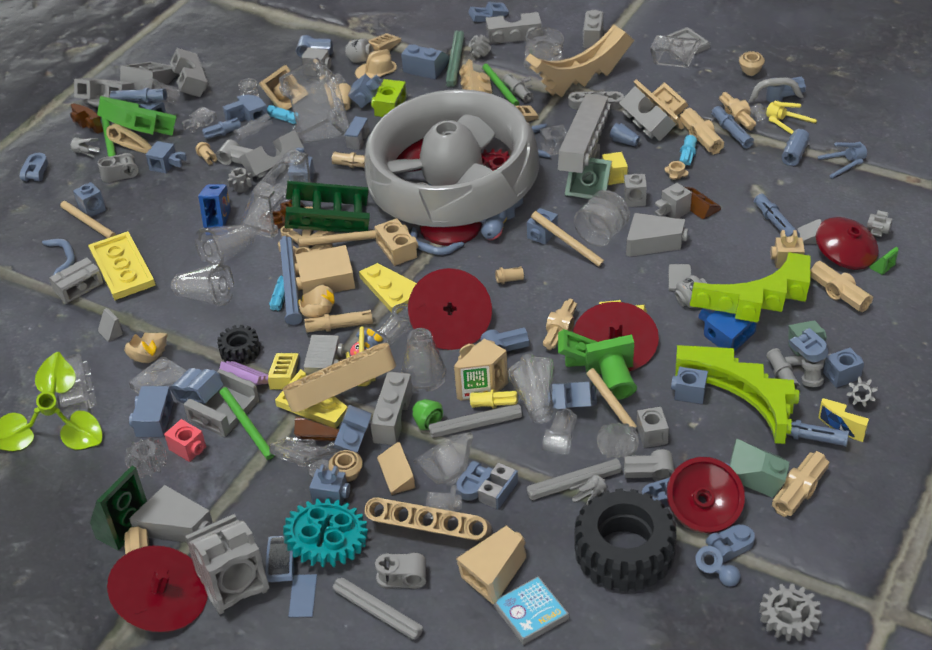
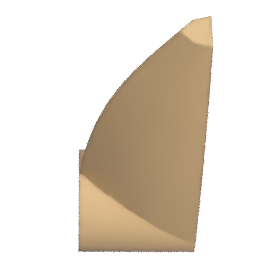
(127, 138)

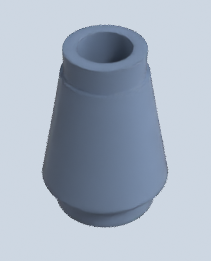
(624, 135)

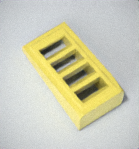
(282, 370)

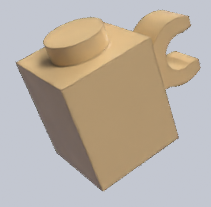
(784, 245)

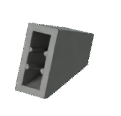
(655, 234)
(170, 516)

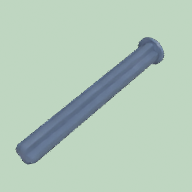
(290, 285)

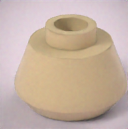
(751, 63)
(347, 462)

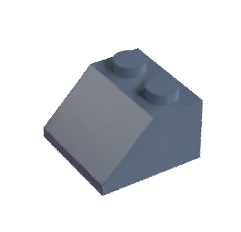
(424, 61)

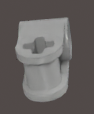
(116, 168)
(403, 570)

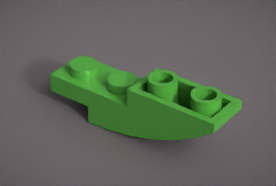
(135, 118)

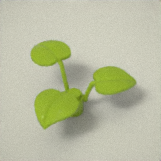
(79, 432)

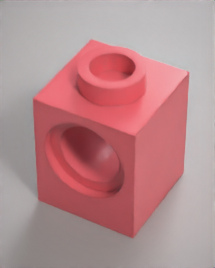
(185, 440)

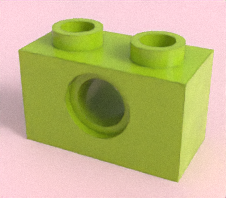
(388, 96)

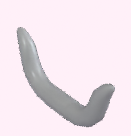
(775, 82)

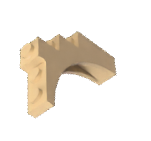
(580, 68)

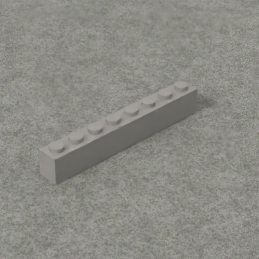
(584, 133)

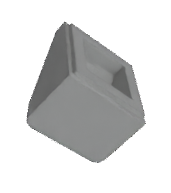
(808, 232)
(677, 273)
(109, 326)

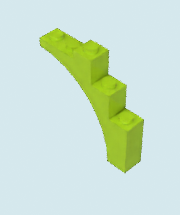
(767, 293)
(769, 396)

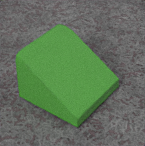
(886, 262)

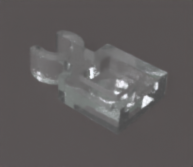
(200, 117)

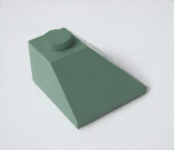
(593, 179)
(758, 468)

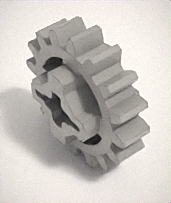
(790, 611)

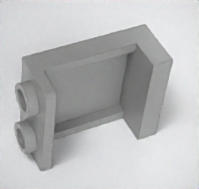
(216, 413)

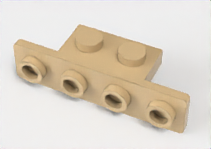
(474, 80)
(666, 100)

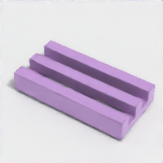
(245, 372)

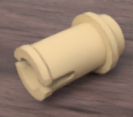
(203, 149)
(511, 274)

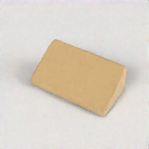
(396, 469)

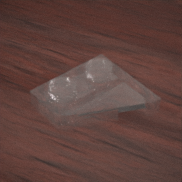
(160, 373)
(301, 451)

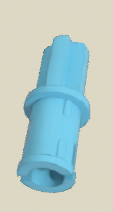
(688, 150)

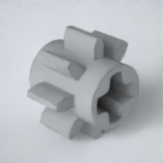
(479, 46)
(240, 180)
(879, 223)
(866, 385)

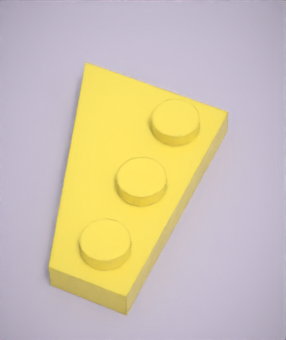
(387, 285)
(328, 412)

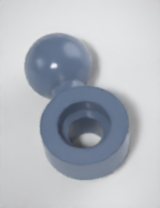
(728, 574)

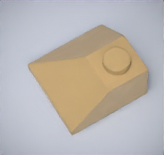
(271, 87)

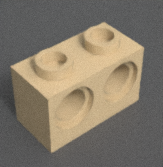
(396, 241)

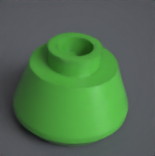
(426, 413)

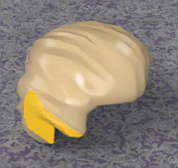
(317, 302)
(146, 348)

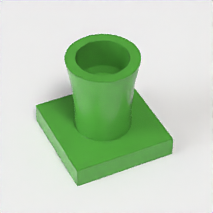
(612, 361)

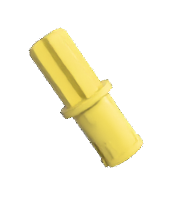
(493, 398)

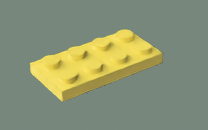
(121, 265)

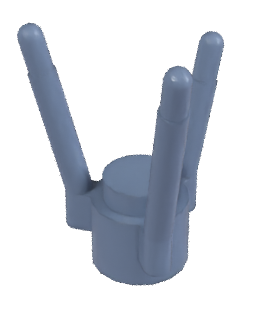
(855, 153)

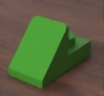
(573, 348)

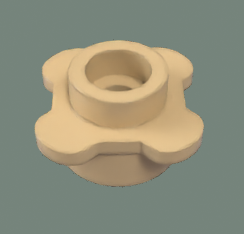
(676, 170)

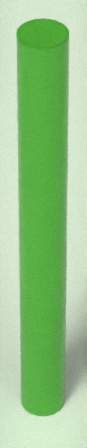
(501, 86)
(109, 144)
(246, 423)

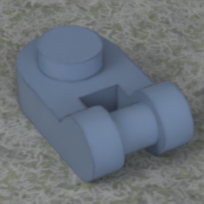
(34, 167)
(809, 345)
(469, 482)
(739, 538)

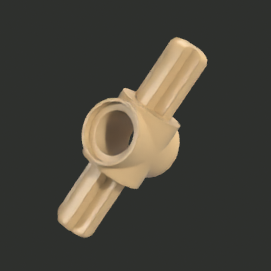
(738, 109)
(558, 321)

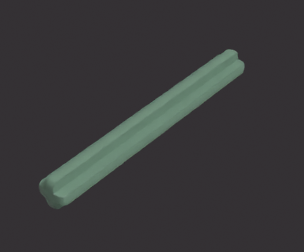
(455, 58)

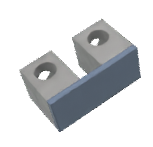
(357, 130)
(502, 483)

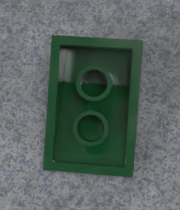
(115, 507)

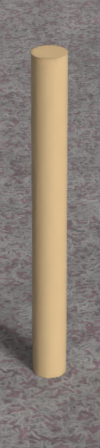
(87, 220)
(567, 238)
(308, 241)

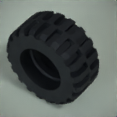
(625, 566)

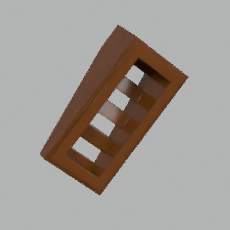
(312, 430)

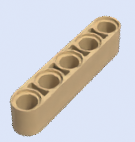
(339, 377)
(417, 513)

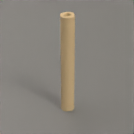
(610, 398)

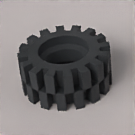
(239, 336)

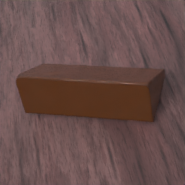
(702, 205)

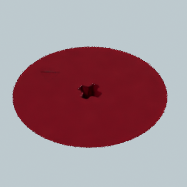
(432, 307)
(617, 320)
(156, 589)

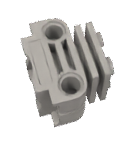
(227, 562)

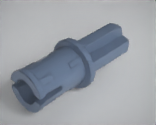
(221, 128)

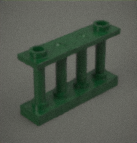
(326, 220)

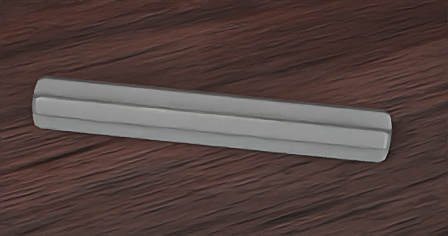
(475, 420)
(572, 479)
(378, 608)

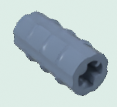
(795, 147)

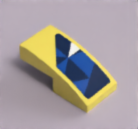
(836, 417)

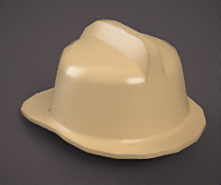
(377, 64)

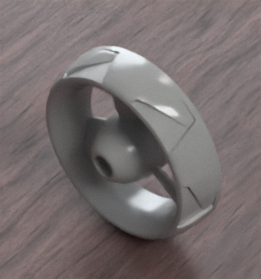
(454, 132)

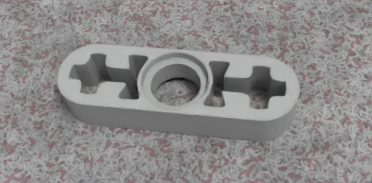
(614, 98)

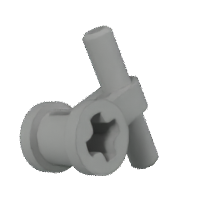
(812, 370)

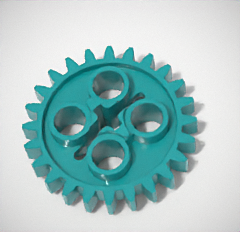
(341, 539)

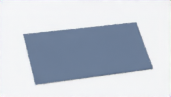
(302, 595)

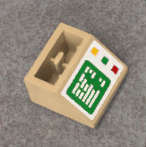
(481, 370)

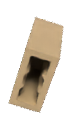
(324, 267)

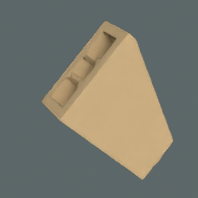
(493, 563)

